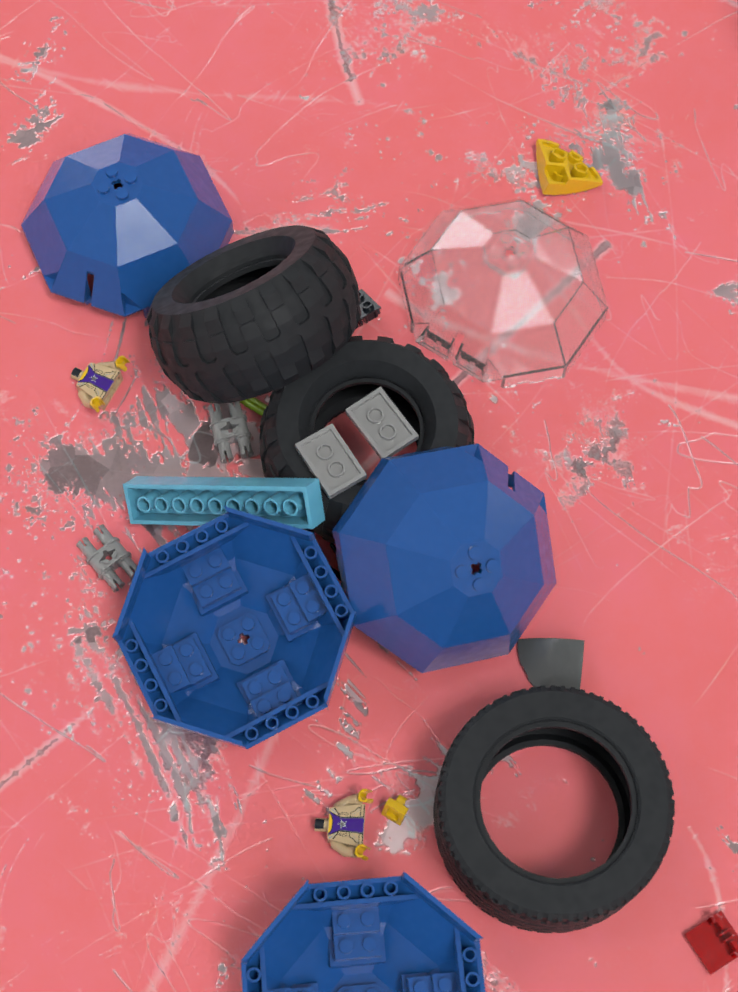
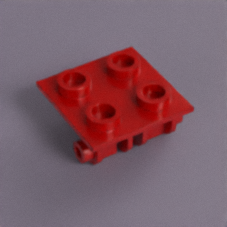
(714, 942)

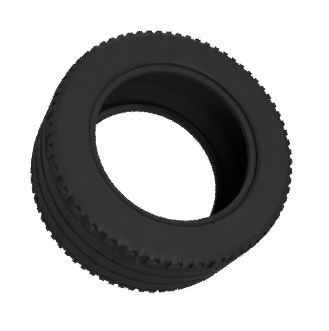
(614, 747)

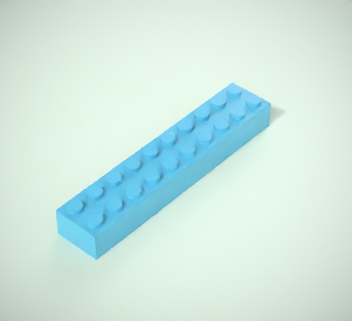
(202, 499)

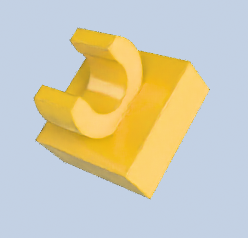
(396, 809)

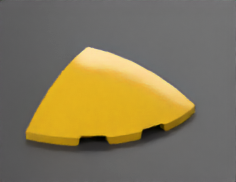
(563, 171)

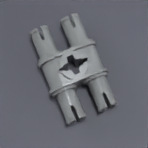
(223, 438)
(111, 548)

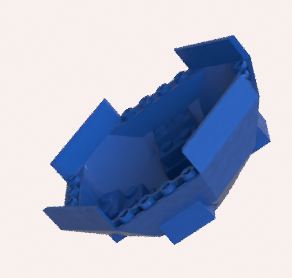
(230, 583)
(365, 939)

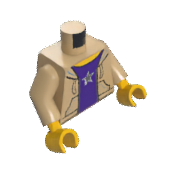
(99, 382)
(346, 825)

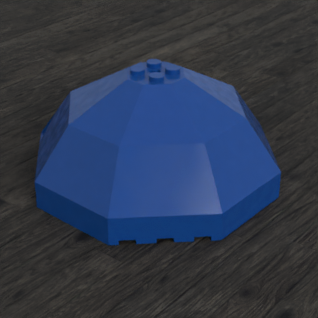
(124, 235)
(411, 551)

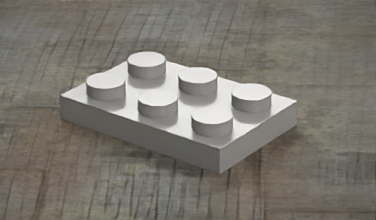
(381, 424)
(330, 461)

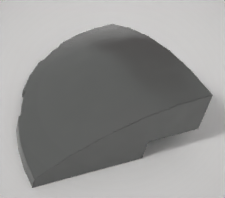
(552, 661)

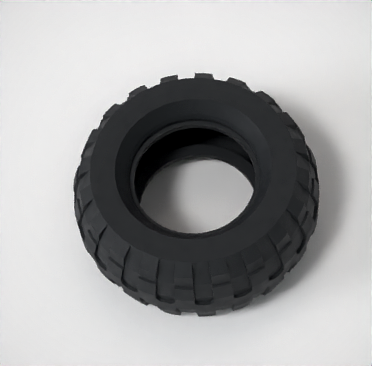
(254, 314)
(307, 405)

